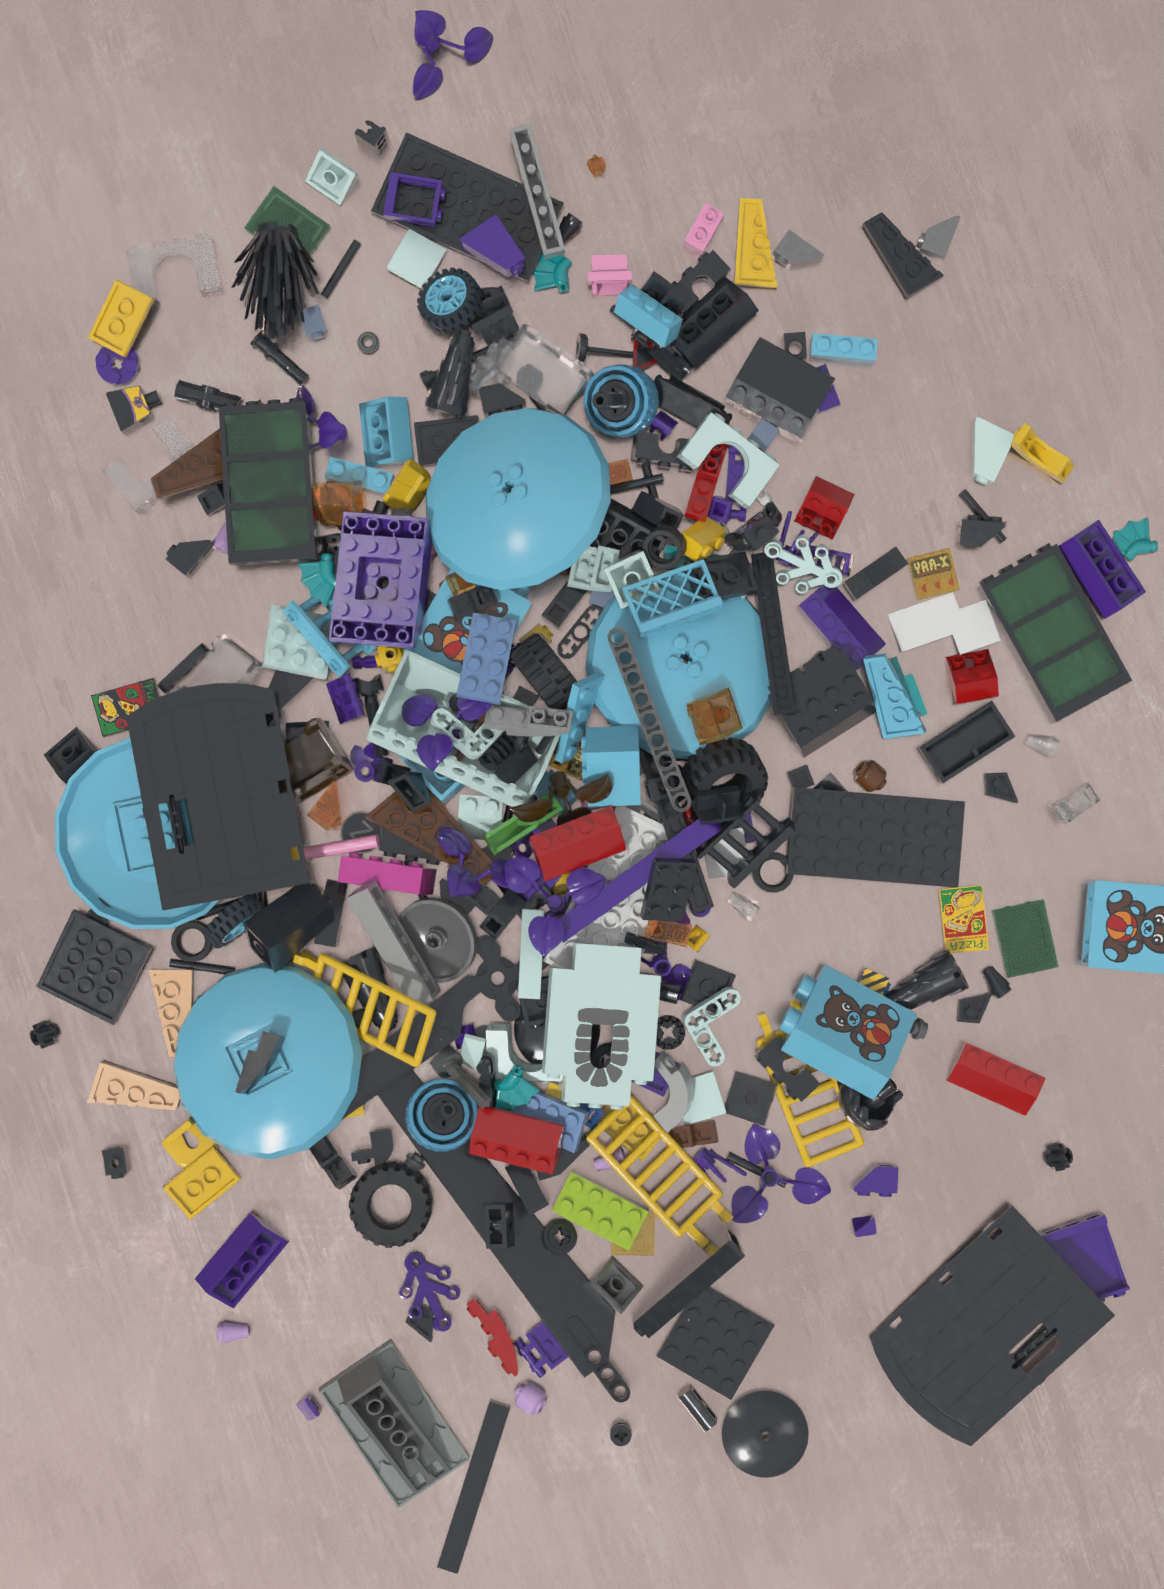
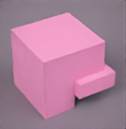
(609, 274)

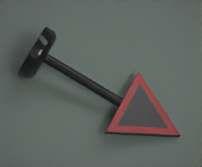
(641, 357)

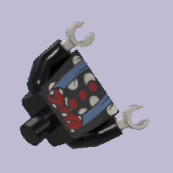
(757, 529)

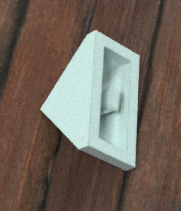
(472, 1050)

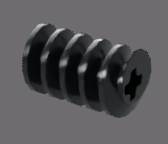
(497, 751)

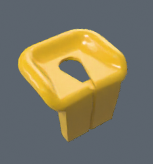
(408, 486)
(177, 1147)

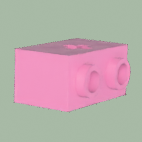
(703, 229)

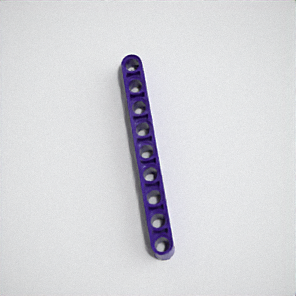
(635, 877)

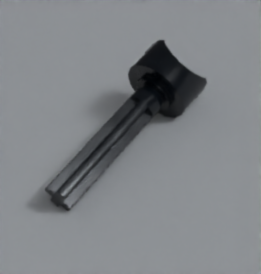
(368, 690)

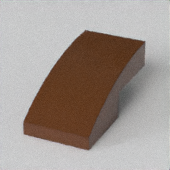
(695, 1134)

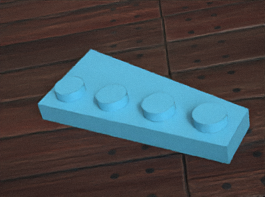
(581, 703)
(893, 706)

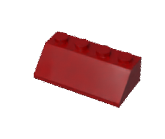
(578, 843)
(995, 1078)
(517, 1139)

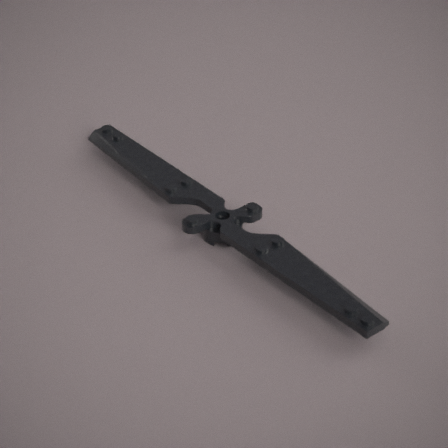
(382, 1070)

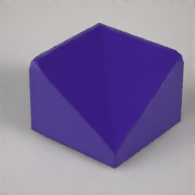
(864, 1226)

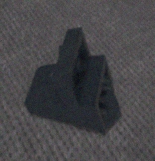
(495, 316)

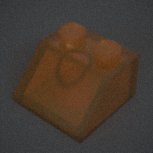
(335, 498)
(714, 716)
(329, 808)

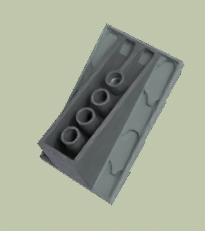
(394, 1424)

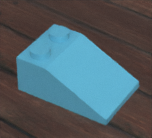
(439, 784)

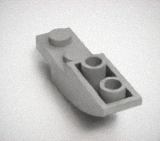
(531, 722)

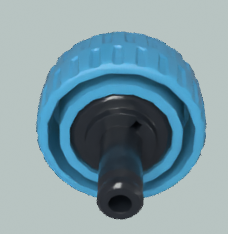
(621, 400)
(440, 1115)

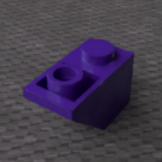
(878, 1179)

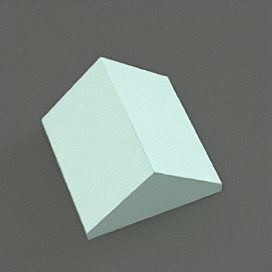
(331, 177)

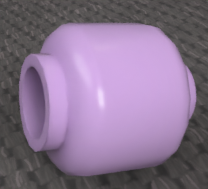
(530, 1398)

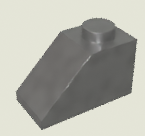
(938, 238)
(796, 251)

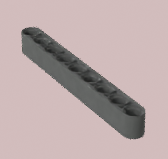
(649, 708)

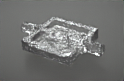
(490, 363)

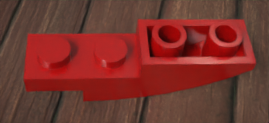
(705, 483)
(501, 1342)

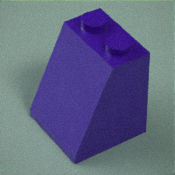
(495, 247)

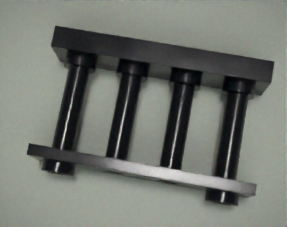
(751, 858)

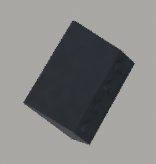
(780, 387)
(626, 531)

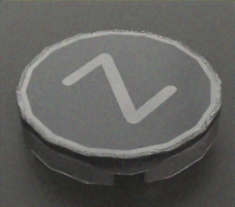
(358, 826)

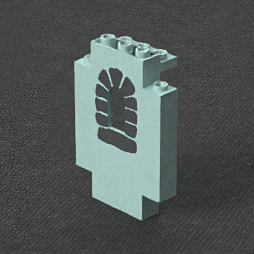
(601, 990)

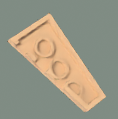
(174, 1000)
(129, 1088)

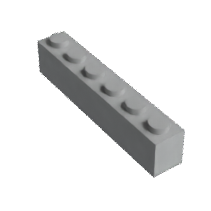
(537, 191)
(393, 943)

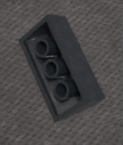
(713, 321)

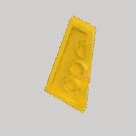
(753, 253)

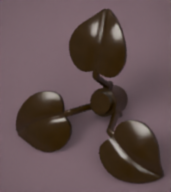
(560, 786)

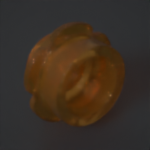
(596, 165)

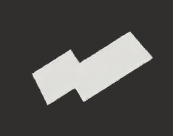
(940, 618)

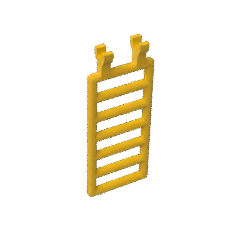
(318, 965)
(793, 1122)
(635, 1184)

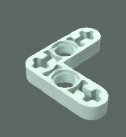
(469, 738)
(702, 1024)

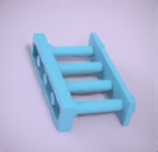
(310, 630)

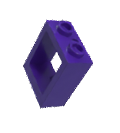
(393, 186)

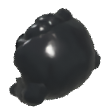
(866, 1112)

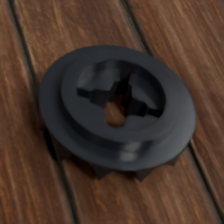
(678, 1031)
(567, 1230)

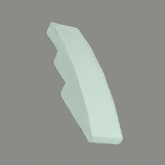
(530, 960)

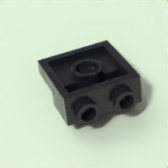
(535, 1009)

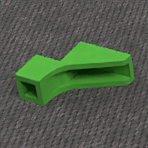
(515, 830)

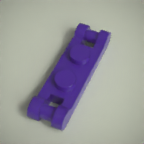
(734, 473)

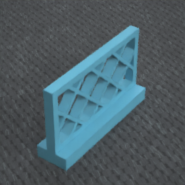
(678, 616)

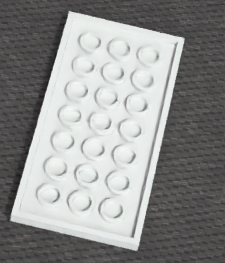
(610, 929)

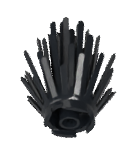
(275, 276)

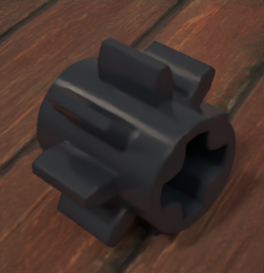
(43, 1034)
(1059, 1157)

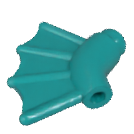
(552, 273)
(1134, 539)
(319, 578)
(514, 1089)

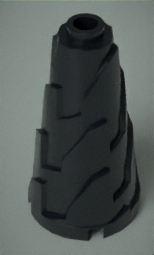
(451, 385)
(369, 964)
(930, 983)

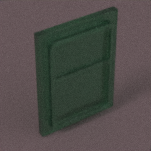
(285, 210)
(1025, 938)

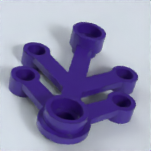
(427, 1289)

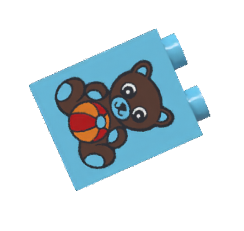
(446, 640)
(1124, 927)
(846, 1030)

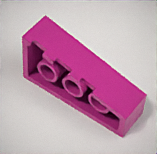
(388, 875)

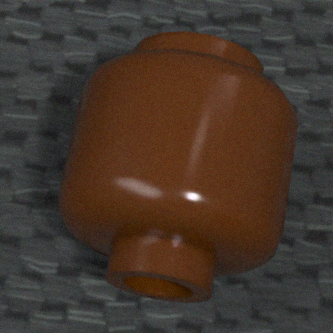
(870, 775)

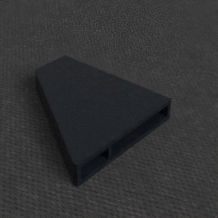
(689, 1281)

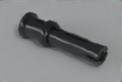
(272, 351)

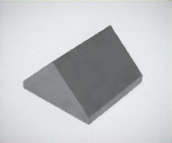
(616, 1284)

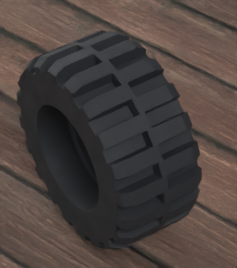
(544, 671)
(721, 759)
(378, 1232)

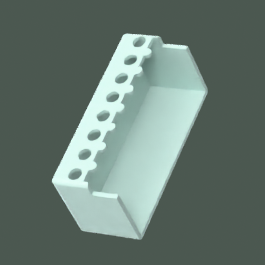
(424, 677)

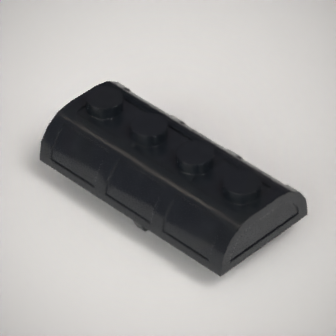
(966, 742)

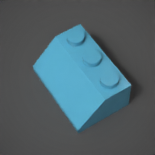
(386, 431)

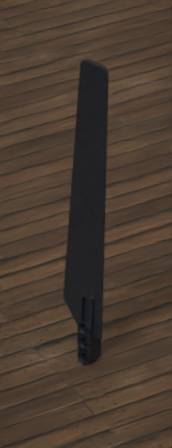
(549, 1281)

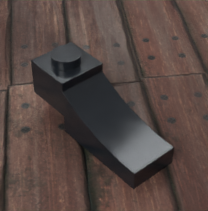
(875, 573)

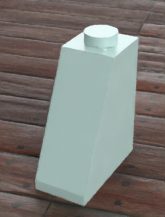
(989, 450)

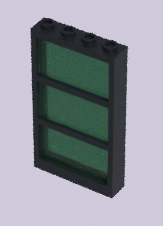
(267, 482)
(1054, 632)

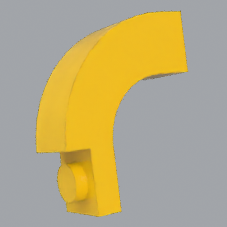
(1040, 454)

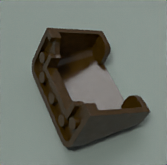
(314, 761)

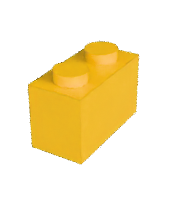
(703, 539)

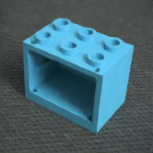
(616, 753)

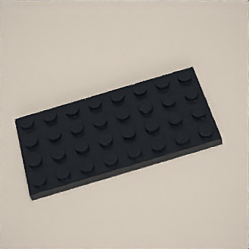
(470, 199)
(876, 837)

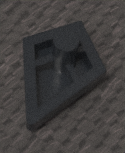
(1000, 787)
(973, 1008)
(423, 1324)

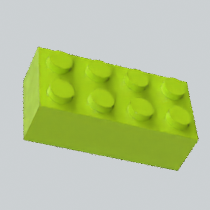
(600, 1210)

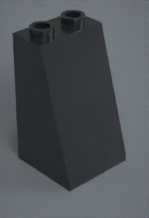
(288, 924)

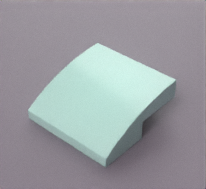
(416, 258)
(588, 570)
(706, 1099)

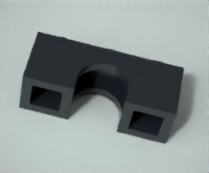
(710, 268)
(647, 449)
(799, 1084)

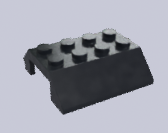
(826, 701)

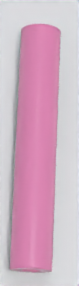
(341, 847)

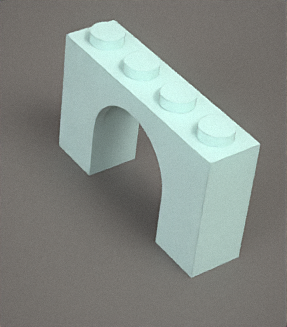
(758, 465)
(500, 1045)

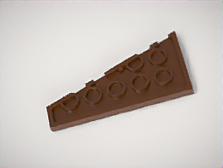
(193, 469)
(422, 831)

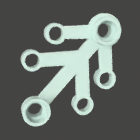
(805, 565)

